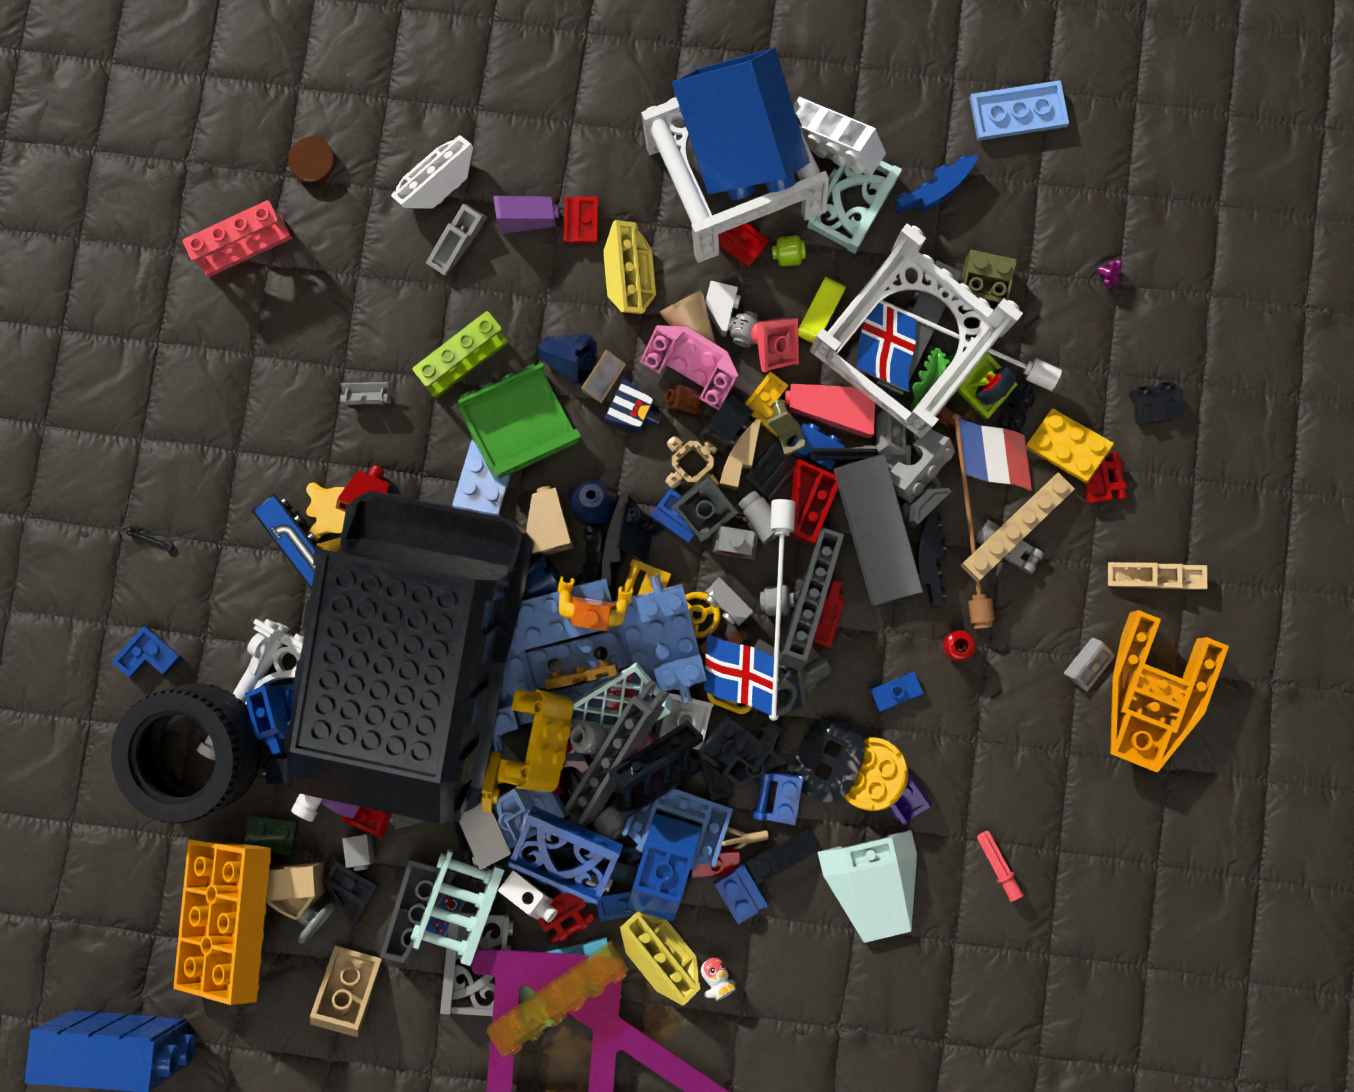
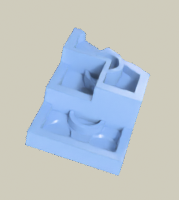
(515, 807)

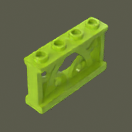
(460, 354)

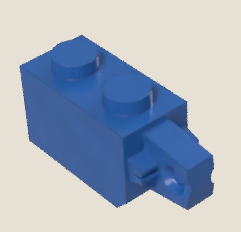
(268, 716)

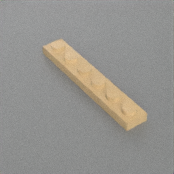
(1017, 527)

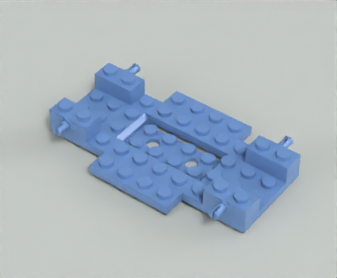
(653, 634)

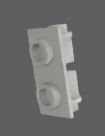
(365, 393)

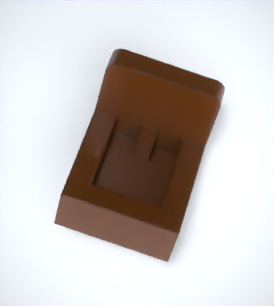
(684, 399)
(945, 419)

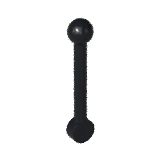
(168, 546)

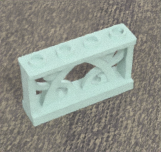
(855, 228)

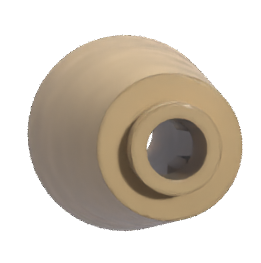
(690, 313)

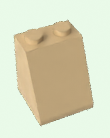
(548, 523)

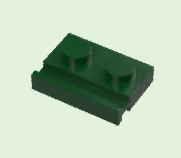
(272, 833)

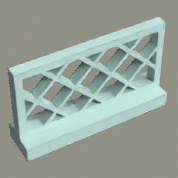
(615, 681)

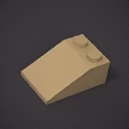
(345, 991)

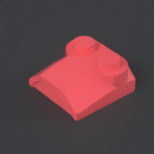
(777, 342)

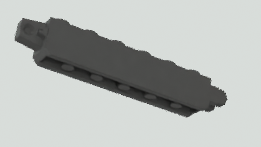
(620, 744)

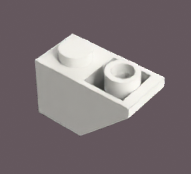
(720, 304)

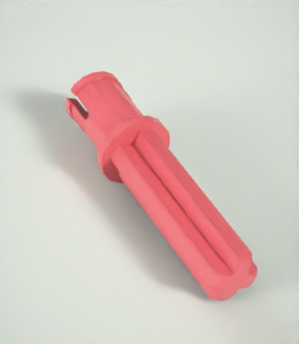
(1000, 866)

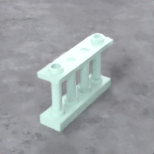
(473, 924)

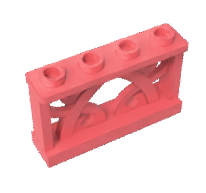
(237, 238)

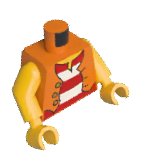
(592, 612)

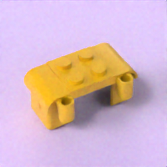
(546, 742)

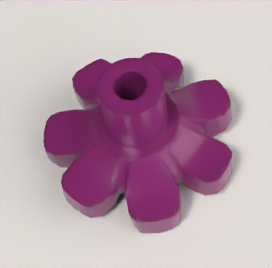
(1111, 273)

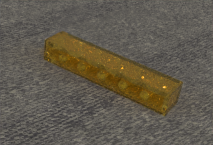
(556, 999)

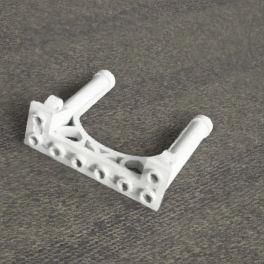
(267, 650)

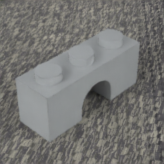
(934, 452)

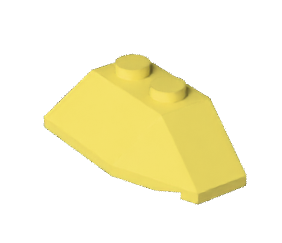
(629, 268)
(661, 956)

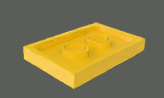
(1069, 445)

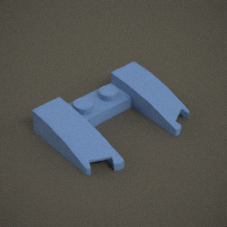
(710, 815)

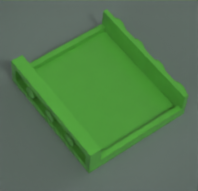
(516, 421)

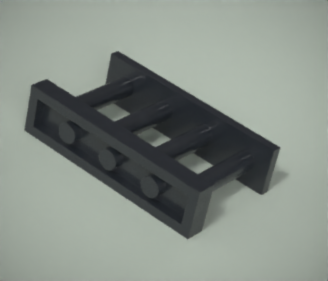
(656, 769)

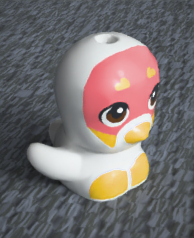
(716, 976)

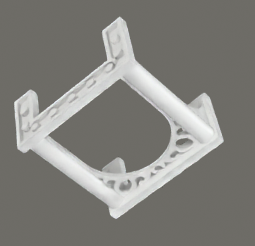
(658, 131)
(906, 255)

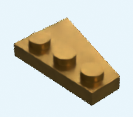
(581, 673)

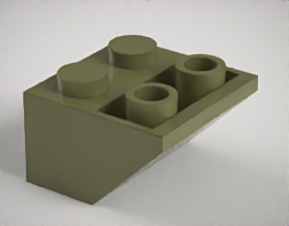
(988, 275)

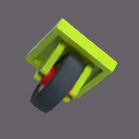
(987, 386)

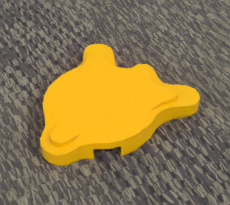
(323, 509)

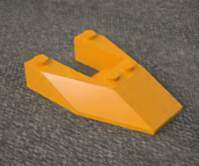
(1152, 707)

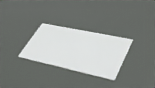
(484, 836)

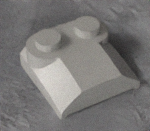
(723, 596)

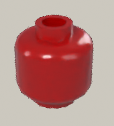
(966, 648)

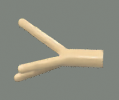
(745, 838)

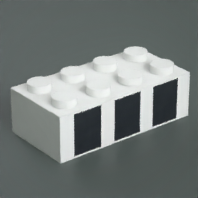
(839, 137)

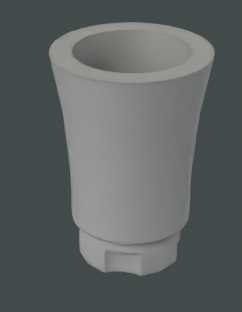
(759, 515)

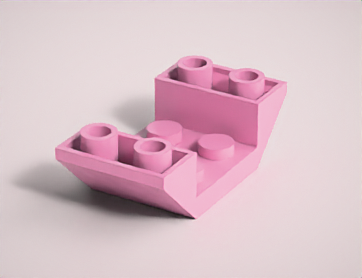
(693, 358)

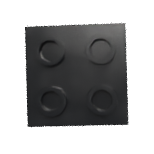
(636, 532)

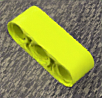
(821, 309)

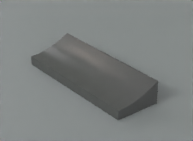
(878, 529)

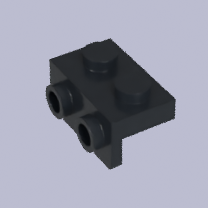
(1157, 402)

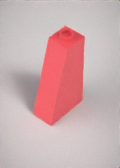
(834, 406)

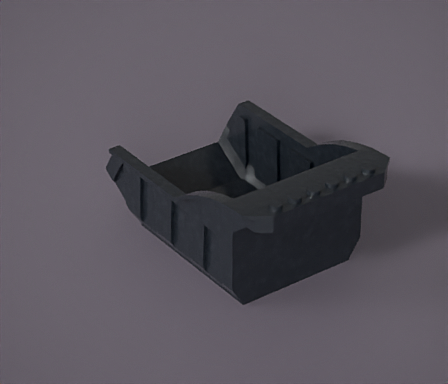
(405, 655)

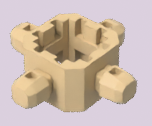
(676, 446)

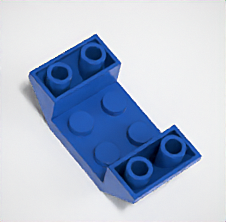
(664, 867)

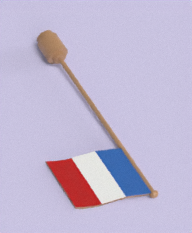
(993, 457)

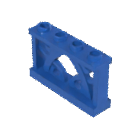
(549, 873)

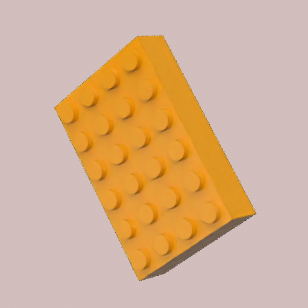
(222, 920)

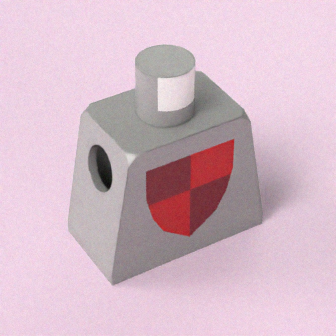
(735, 543)

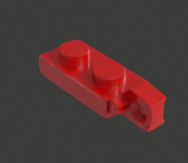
(829, 616)

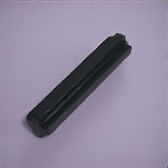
(842, 454)

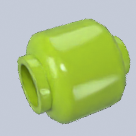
(789, 250)

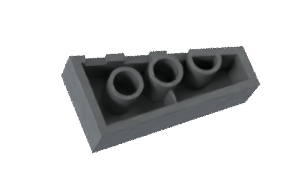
(410, 907)

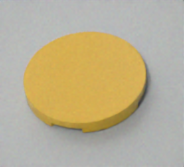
(880, 778)

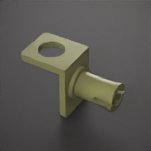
(786, 426)

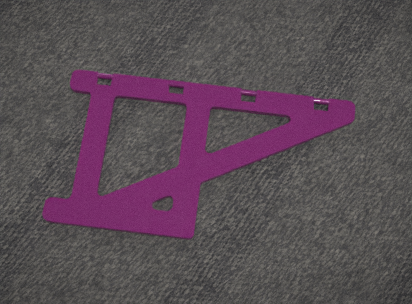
(600, 1014)

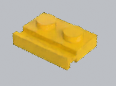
(490, 792)

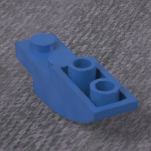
(944, 184)

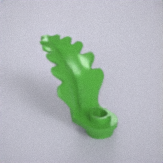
(935, 368)

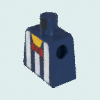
(632, 408)

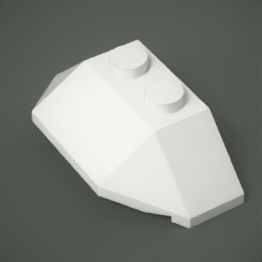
(435, 175)

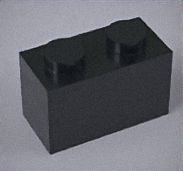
(726, 423)

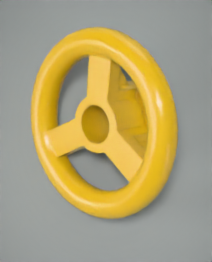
(704, 611)

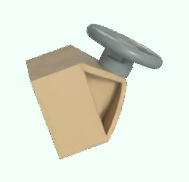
(294, 892)

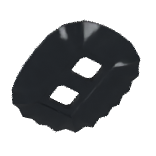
(844, 766)

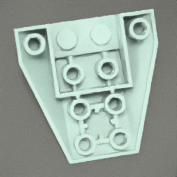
(874, 883)

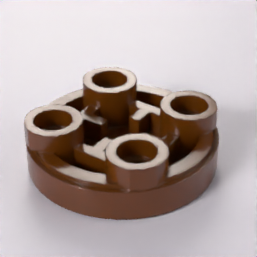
(311, 160)

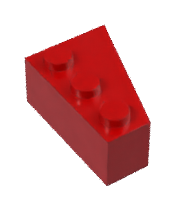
(813, 493)

